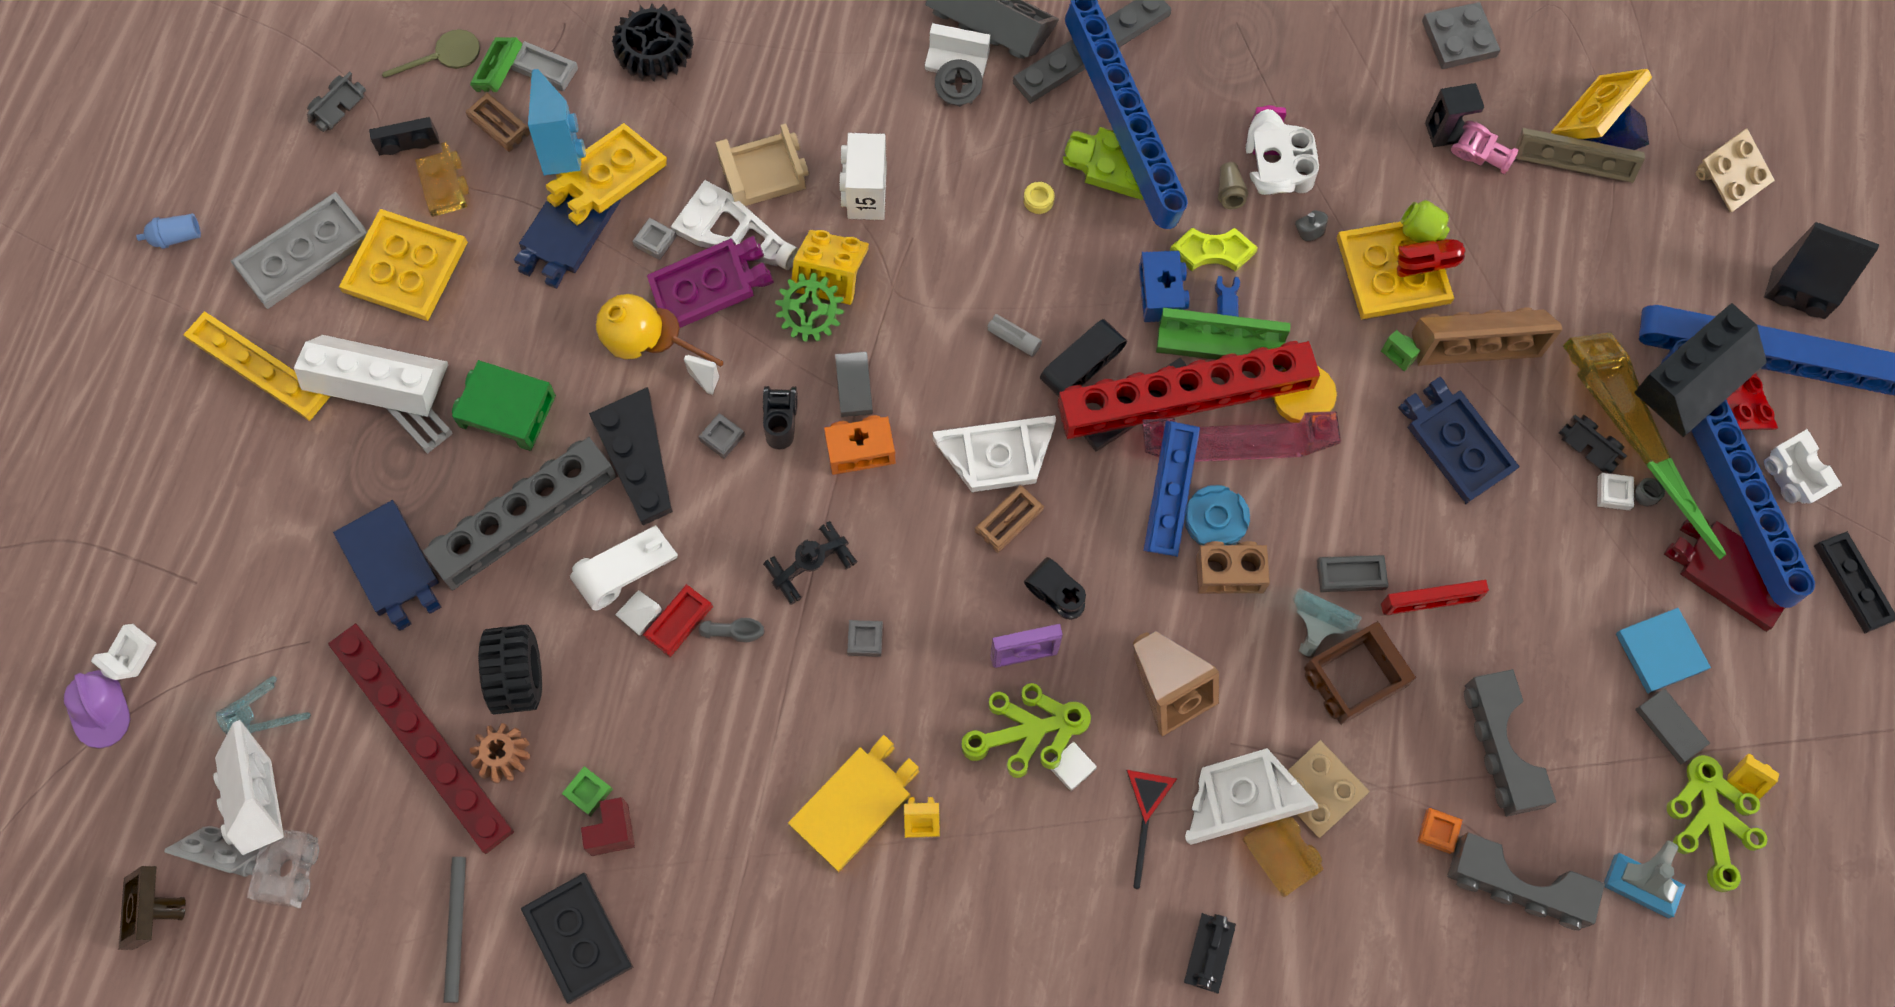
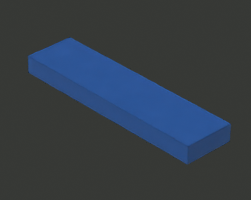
(1171, 488)

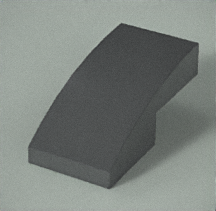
(854, 384)

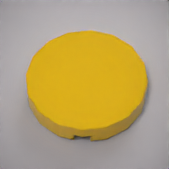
(1319, 399)

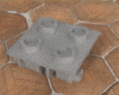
(210, 849)

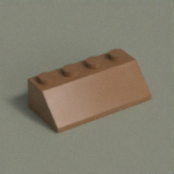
(1484, 336)

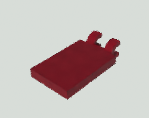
(1731, 579)

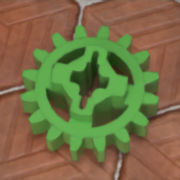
(811, 291)

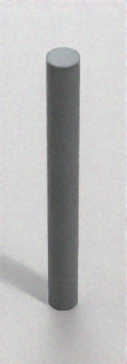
(455, 926)

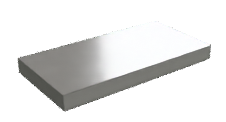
(300, 250)

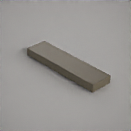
(1579, 155)

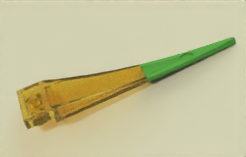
(1612, 382)

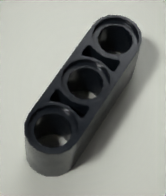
(1084, 357)

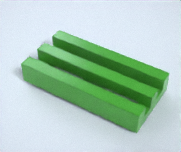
(496, 64)

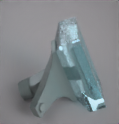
(1321, 619)

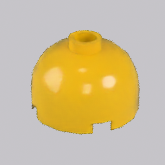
(628, 326)

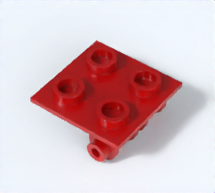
(1752, 407)

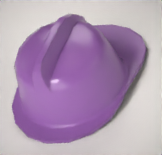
(97, 709)

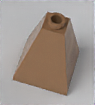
(1174, 681)

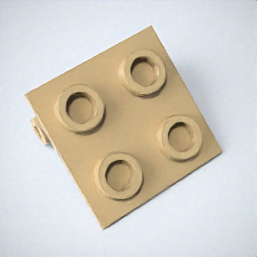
(1736, 170)
(1329, 784)

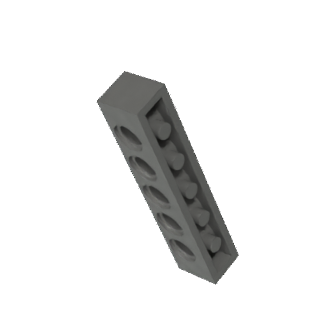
(512, 529)

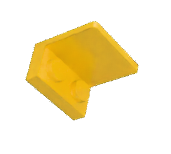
(832, 258)

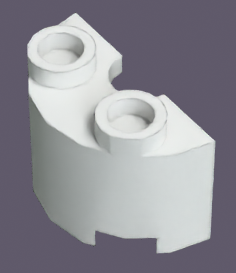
(1800, 470)

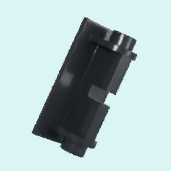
(1604, 449)
(1210, 952)

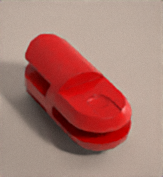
(1429, 257)

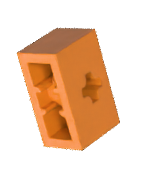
(876, 448)

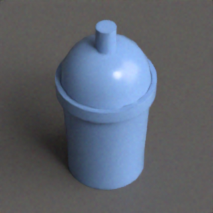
(170, 230)

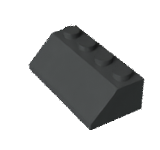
(1008, 22)

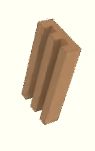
(513, 137)
(990, 537)

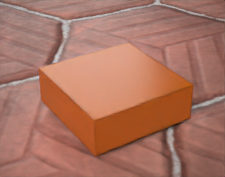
(1440, 830)

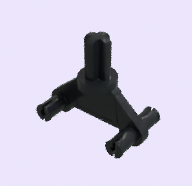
(809, 558)

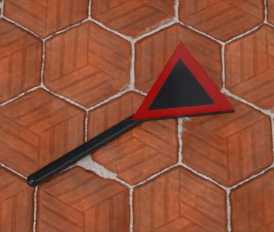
(1149, 793)

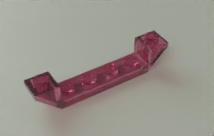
(1256, 441)

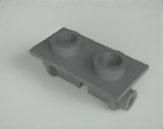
(341, 92)

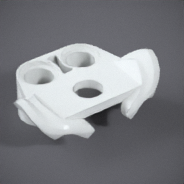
(1270, 133)

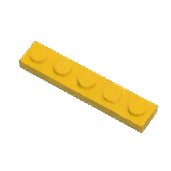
(254, 364)

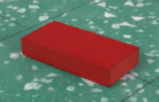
(678, 620)

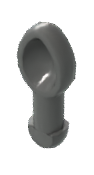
(741, 630)

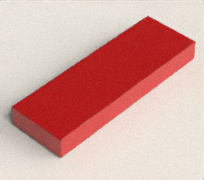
(1434, 597)

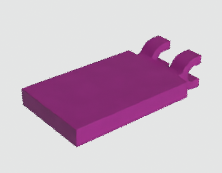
(709, 280)

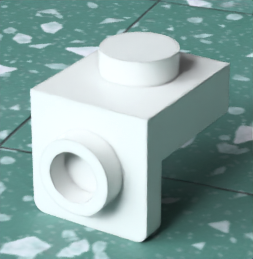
(126, 654)

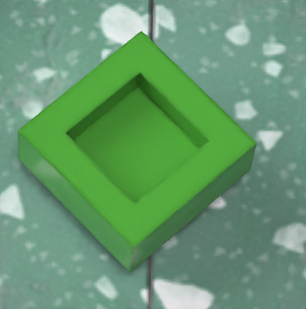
(1400, 350)
(587, 791)

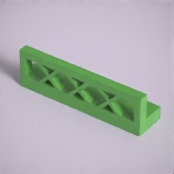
(1216, 334)

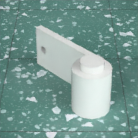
(605, 574)

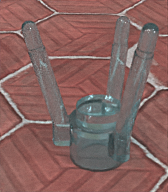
(241, 711)

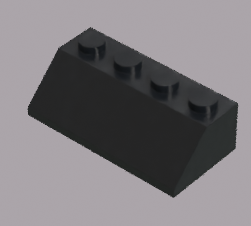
(1704, 370)

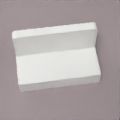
(955, 43)

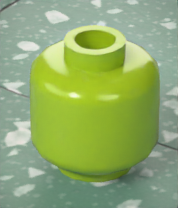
(1425, 222)

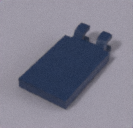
(559, 240)
(1458, 440)
(388, 562)

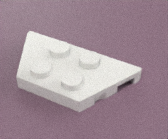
(997, 452)
(1245, 795)

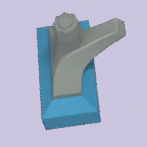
(1649, 882)

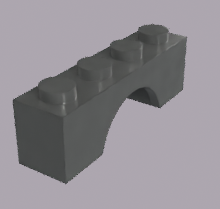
(1518, 783)
(1482, 866)

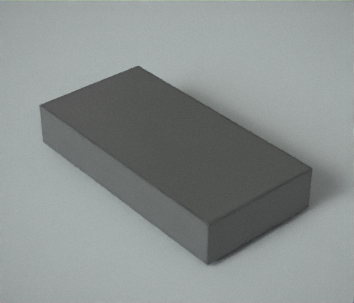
(1352, 573)
(1672, 726)

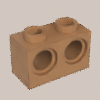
(1233, 577)

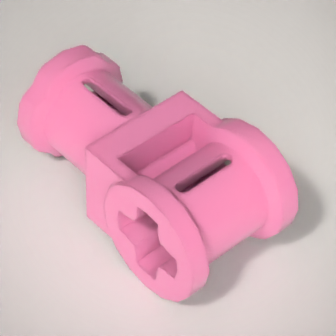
(1483, 147)

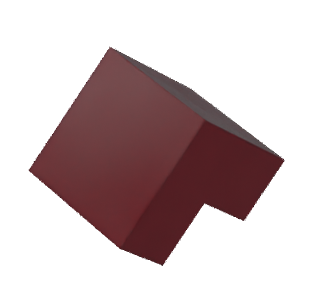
(613, 833)

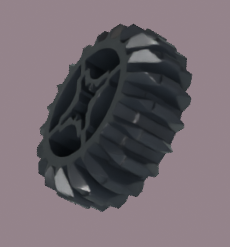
(646, 33)

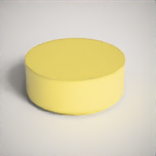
(1039, 197)

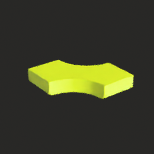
(1226, 249)

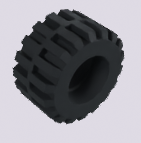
(510, 669)

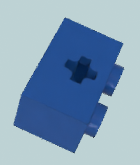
(1155, 271)

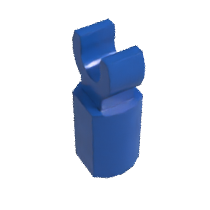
(1228, 300)

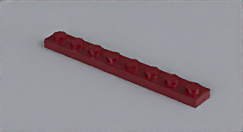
(421, 738)

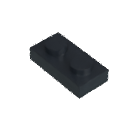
(404, 136)

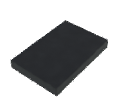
(576, 938)

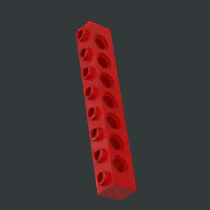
(1295, 357)

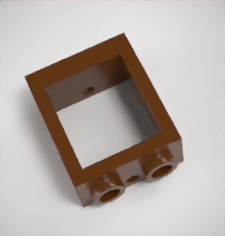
(1385, 655)

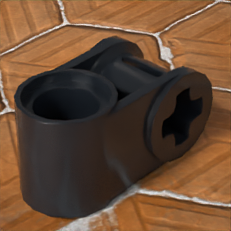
(778, 411)
(1052, 585)

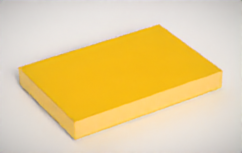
(1602, 104)

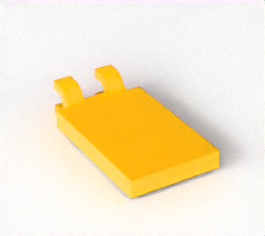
(607, 173)
(854, 804)

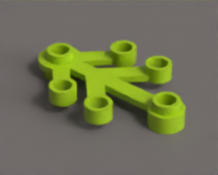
(1031, 729)
(1716, 818)

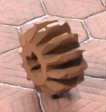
(493, 765)

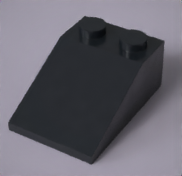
(1819, 270)

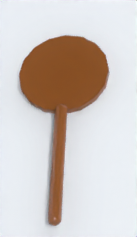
(669, 336)

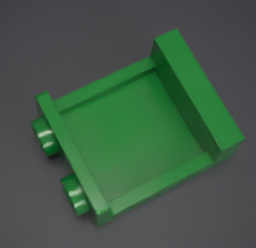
(504, 403)

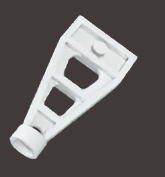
(705, 209)

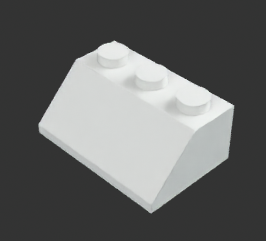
(246, 792)

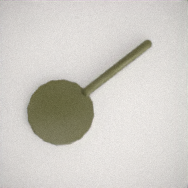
(453, 49)

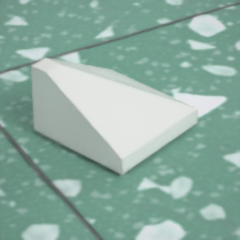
(703, 372)
(639, 612)

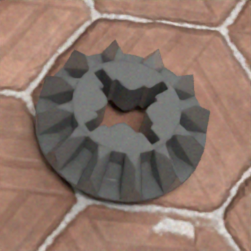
(947, 75)

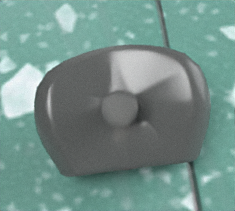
(1312, 225)

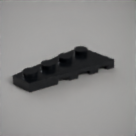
(634, 448)

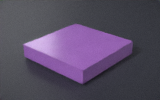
(1026, 645)

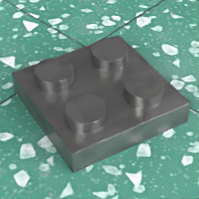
(1460, 35)

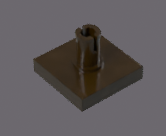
(141, 907)

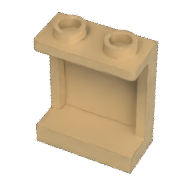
(763, 167)

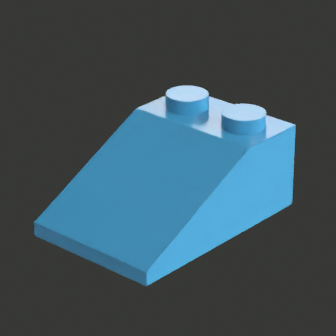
(553, 128)

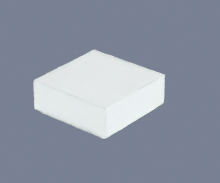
(1615, 491)
(1073, 767)

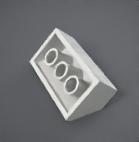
(369, 374)

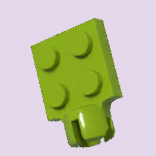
(1101, 161)

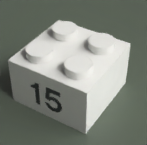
(864, 176)

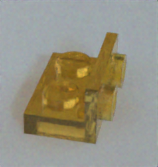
(441, 181)
(1284, 854)

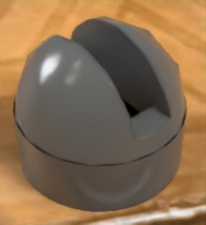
(1649, 492)

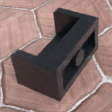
(1447, 113)

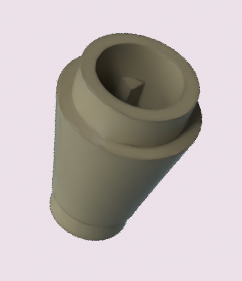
(1232, 189)

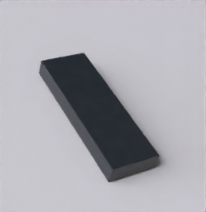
(1855, 582)

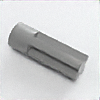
(1014, 335)

